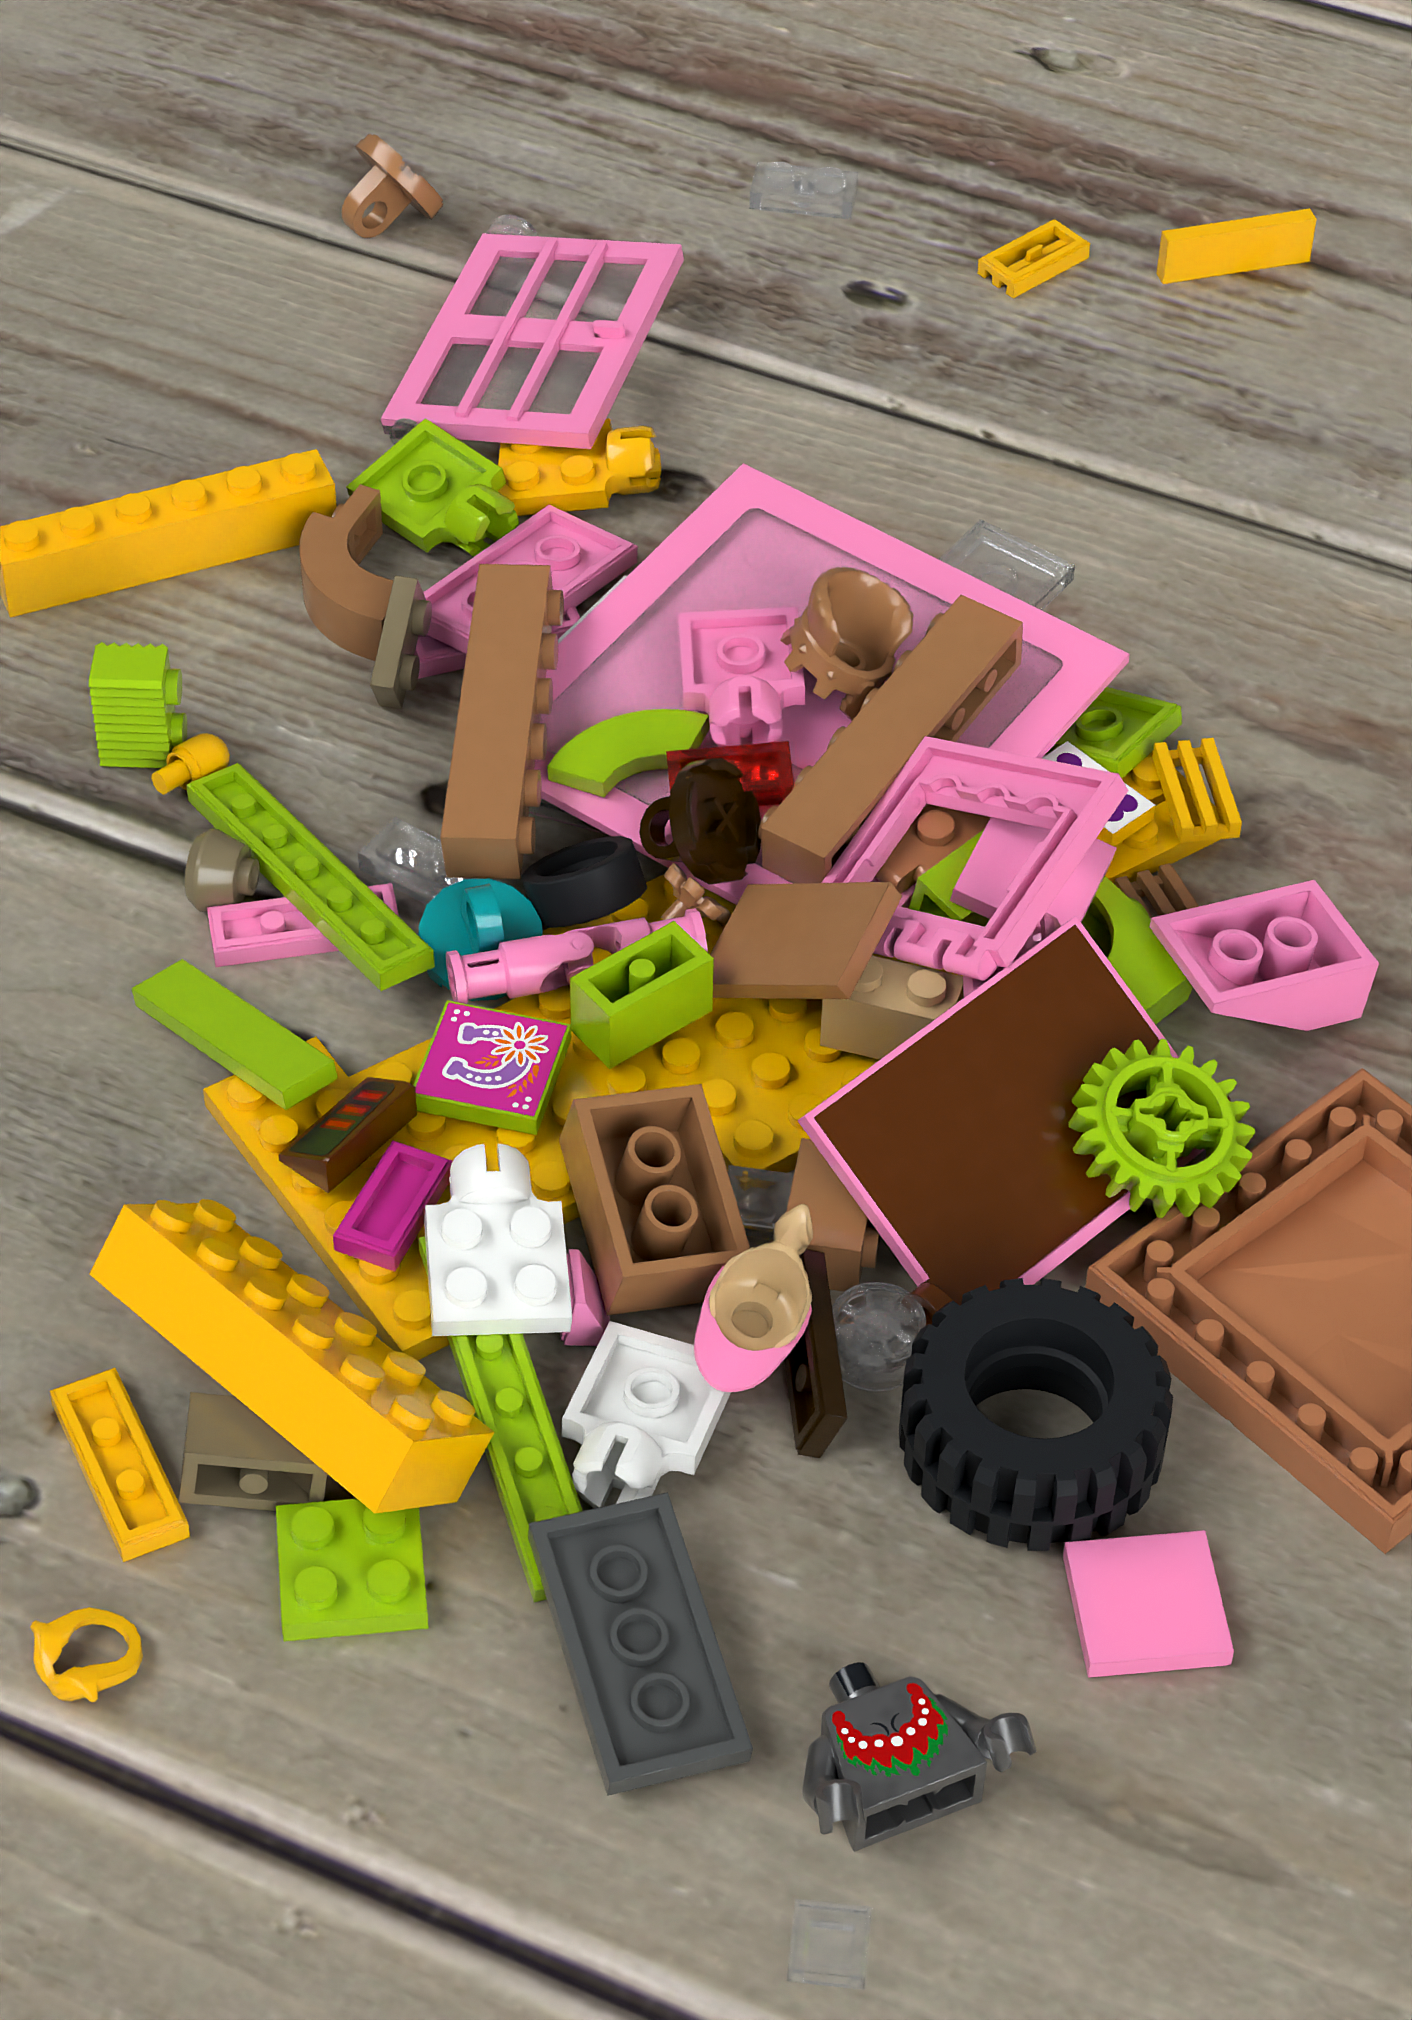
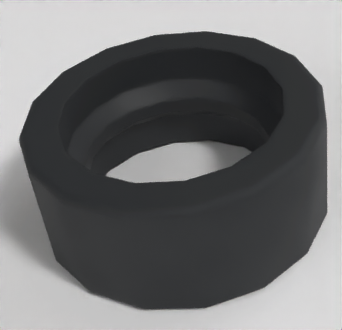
(584, 881)

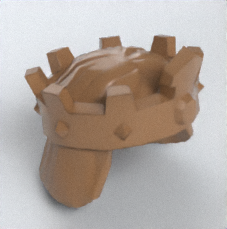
(849, 635)

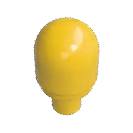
(191, 761)

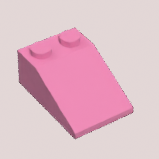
(1272, 957)

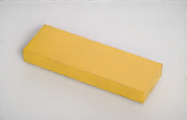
(1236, 246)
(119, 1464)

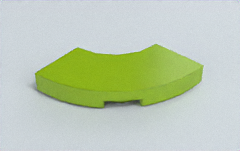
(625, 747)

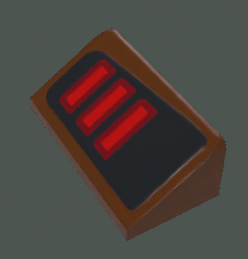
(351, 1131)

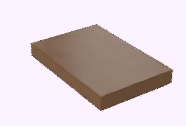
(801, 939)

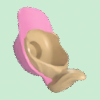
(756, 1308)

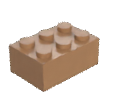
(651, 1196)

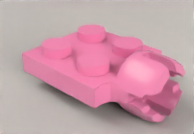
(739, 672)

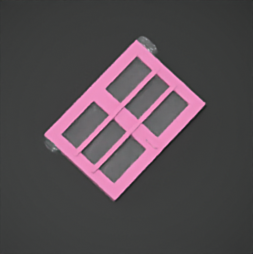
(534, 338)

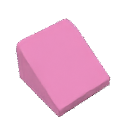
(587, 1305)

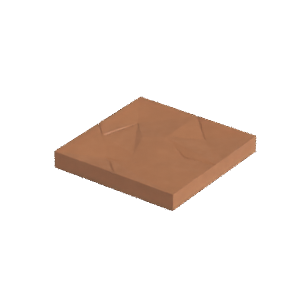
(1298, 1302)

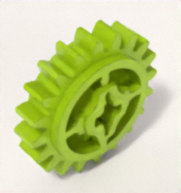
(1144, 1141)

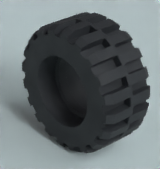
(1022, 1484)

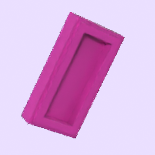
(392, 1206)

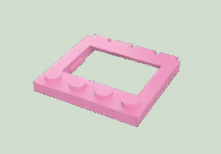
(995, 784)

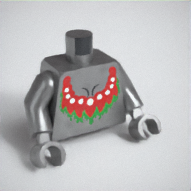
(901, 1756)

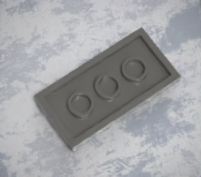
(639, 1644)

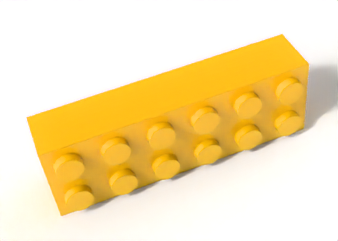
(293, 1354)

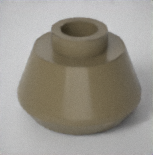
(219, 871)

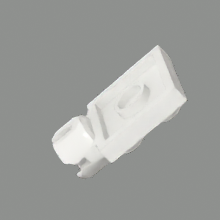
(496, 1252)
(638, 1414)

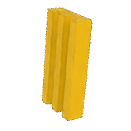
(1039, 262)
(1189, 758)

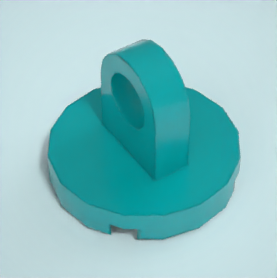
(475, 919)

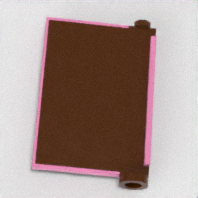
(966, 1129)

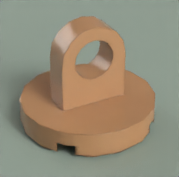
(390, 187)

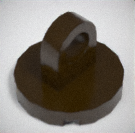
(709, 821)

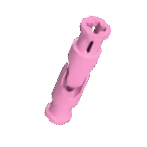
(550, 961)

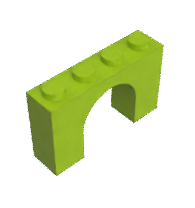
(1112, 920)

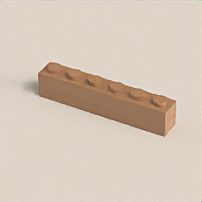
(930, 694)
(500, 724)

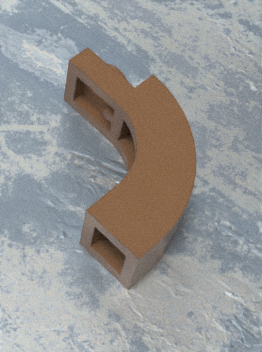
(337, 592)

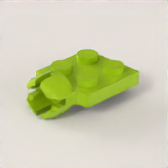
(440, 491)

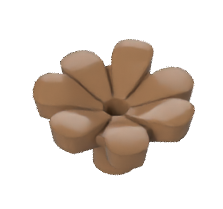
(689, 896)

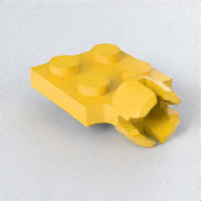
(580, 478)

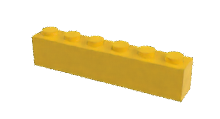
(161, 532)

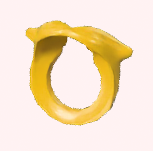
(87, 1680)

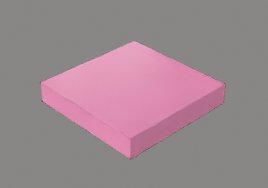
(1001, 855)
(1147, 1604)

